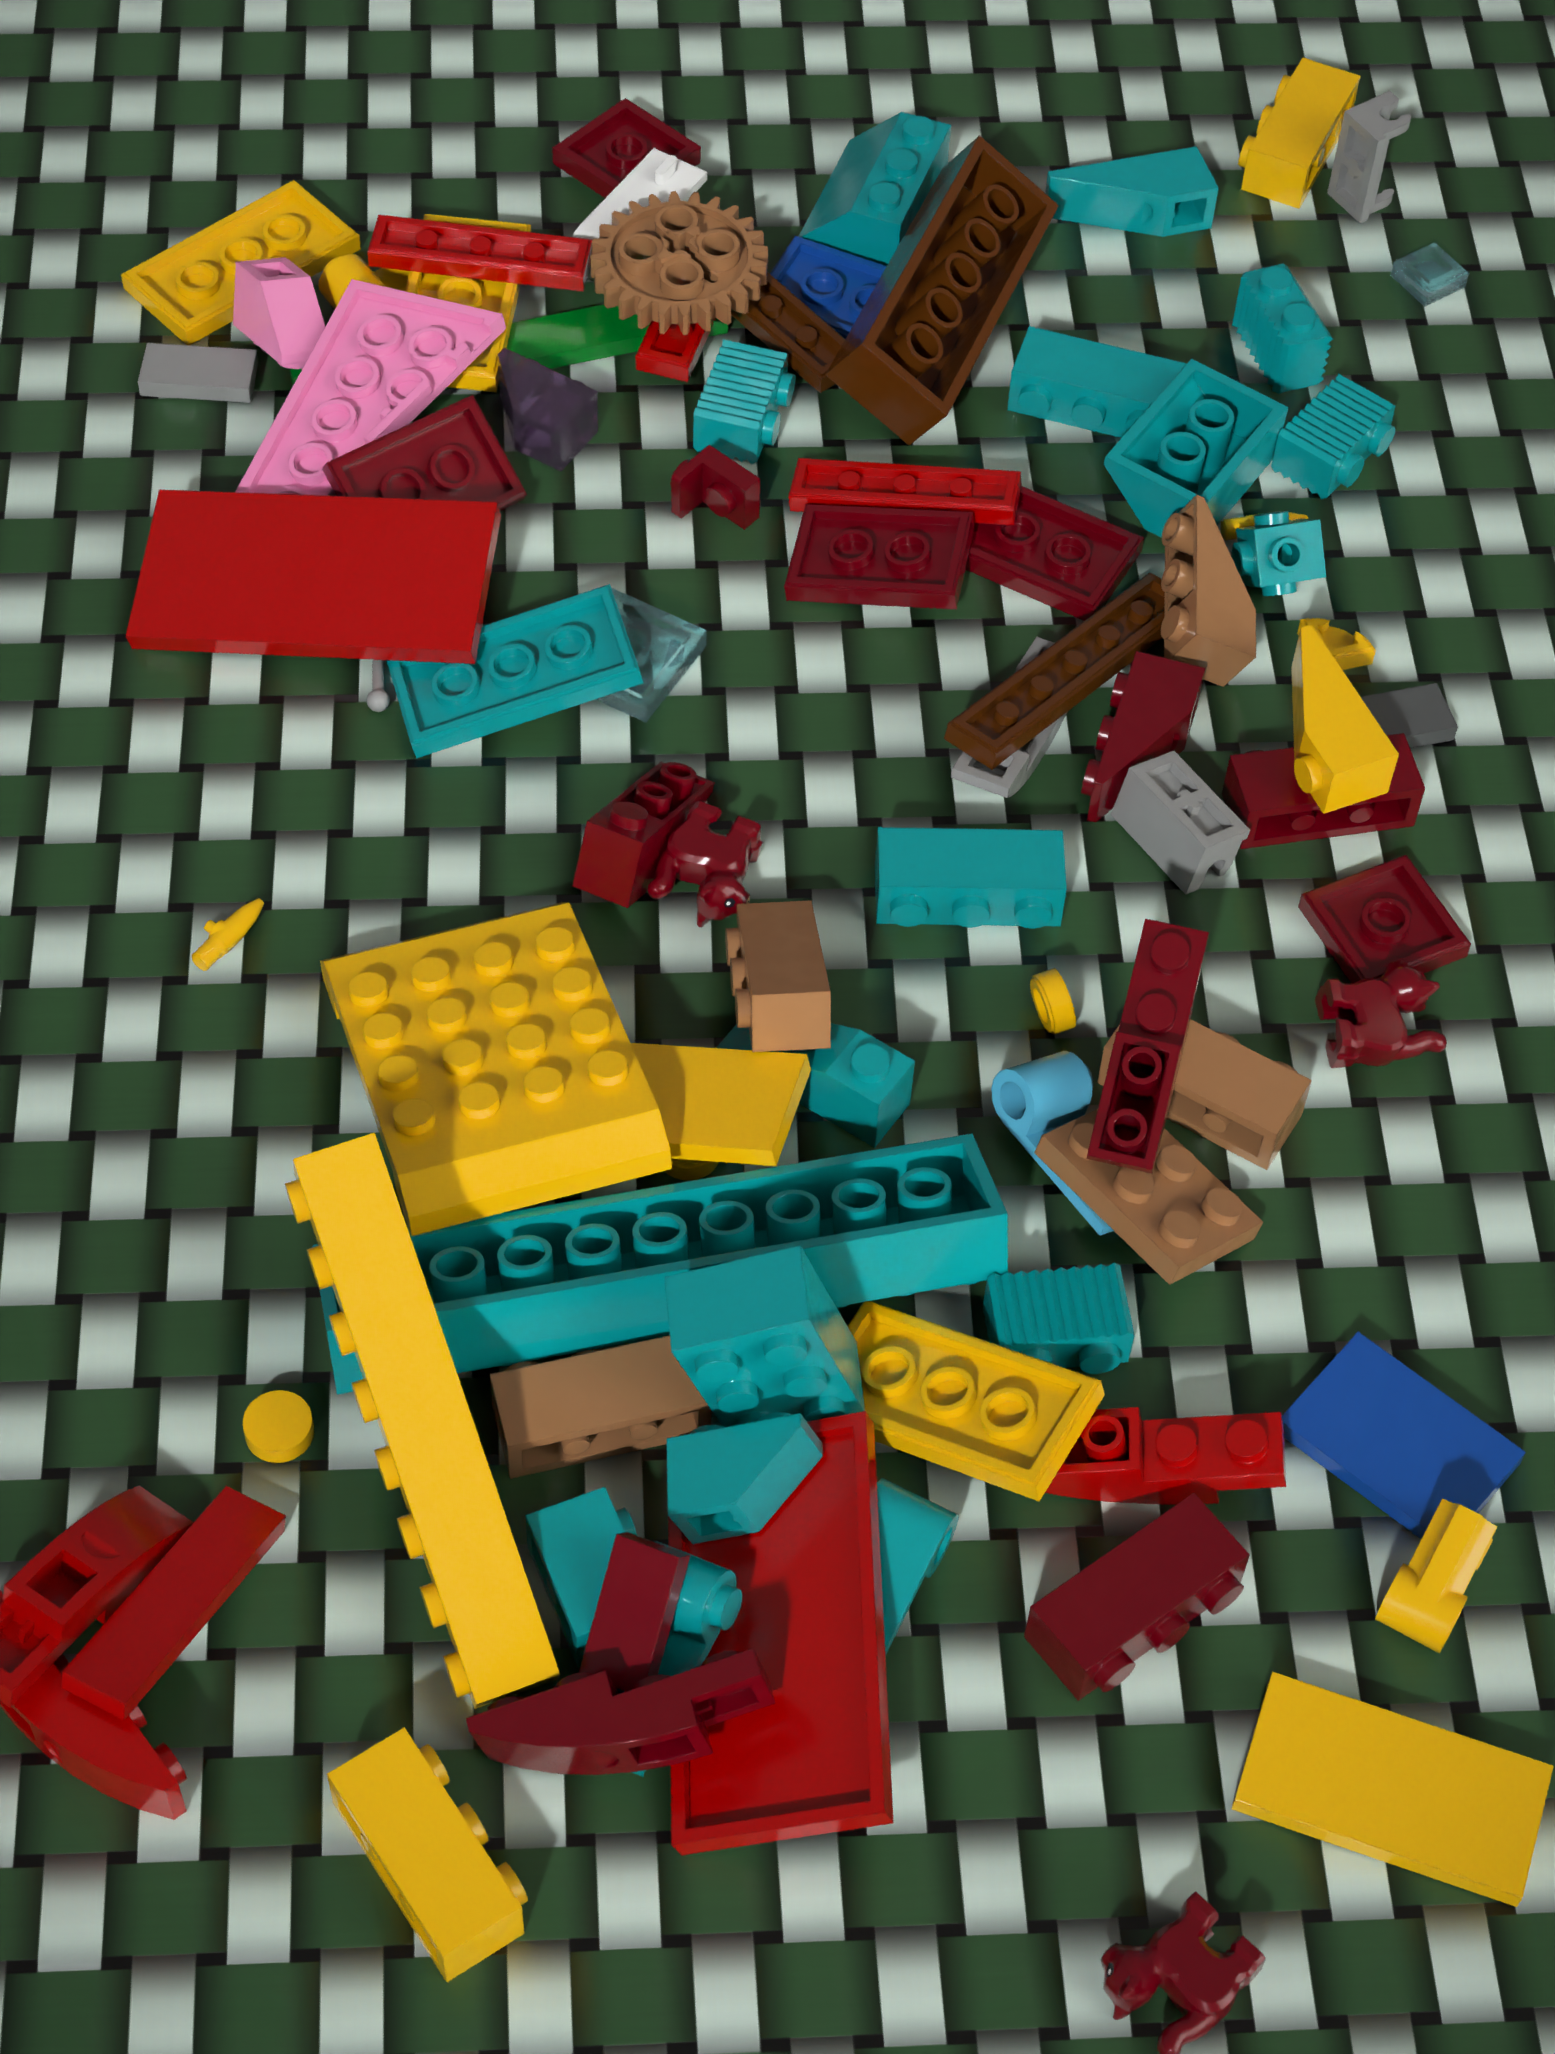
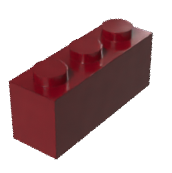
(1276, 810)
(1137, 1598)

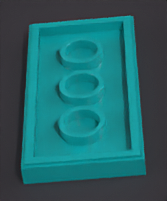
(521, 672)

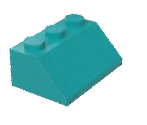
(879, 187)
(1195, 440)

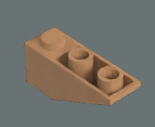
(1206, 604)

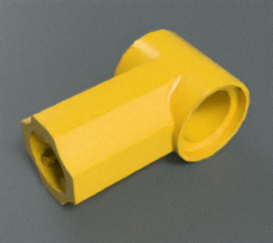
(1431, 1588)

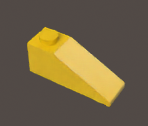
(1337, 741)

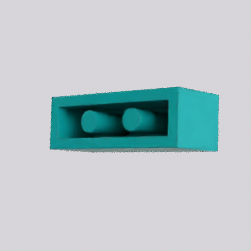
(1085, 382)
(970, 877)

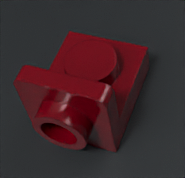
(720, 484)

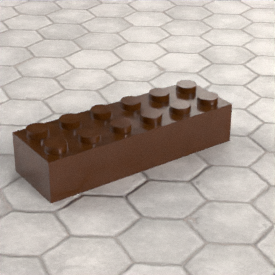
(943, 291)

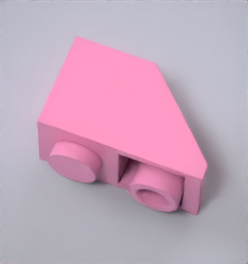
(277, 309)

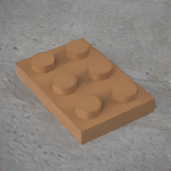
(1171, 1217)

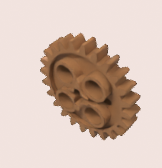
(679, 262)

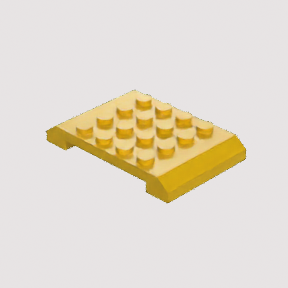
(495, 1067)

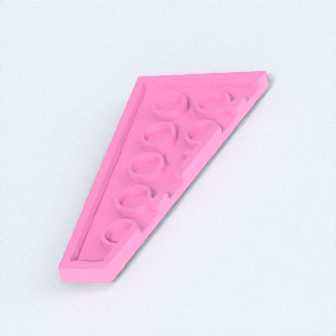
(366, 377)

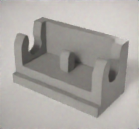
(1362, 155)
(1178, 820)

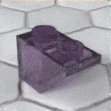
(545, 410)

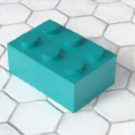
(764, 1339)

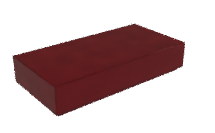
(634, 1610)

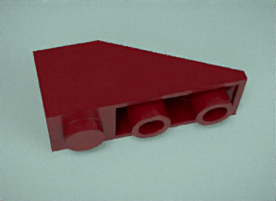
(1151, 719)
(632, 832)

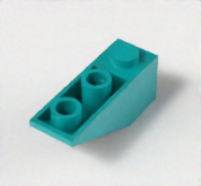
(1138, 194)

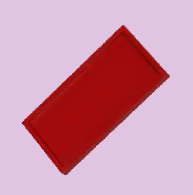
(315, 576)
(818, 1629)

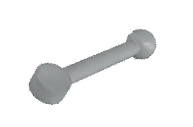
(378, 699)

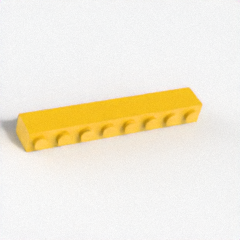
(424, 1423)

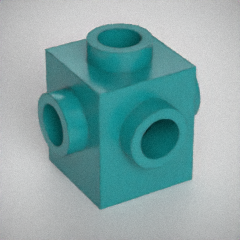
(1279, 552)

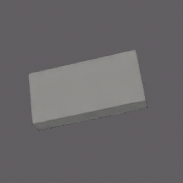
(198, 372)

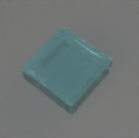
(1429, 274)

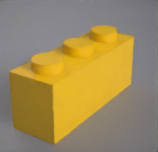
(1297, 132)
(429, 1852)

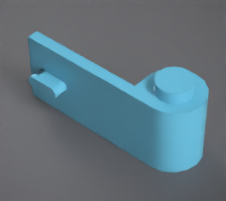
(1041, 1098)

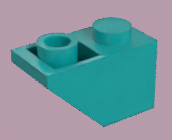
(737, 1475)

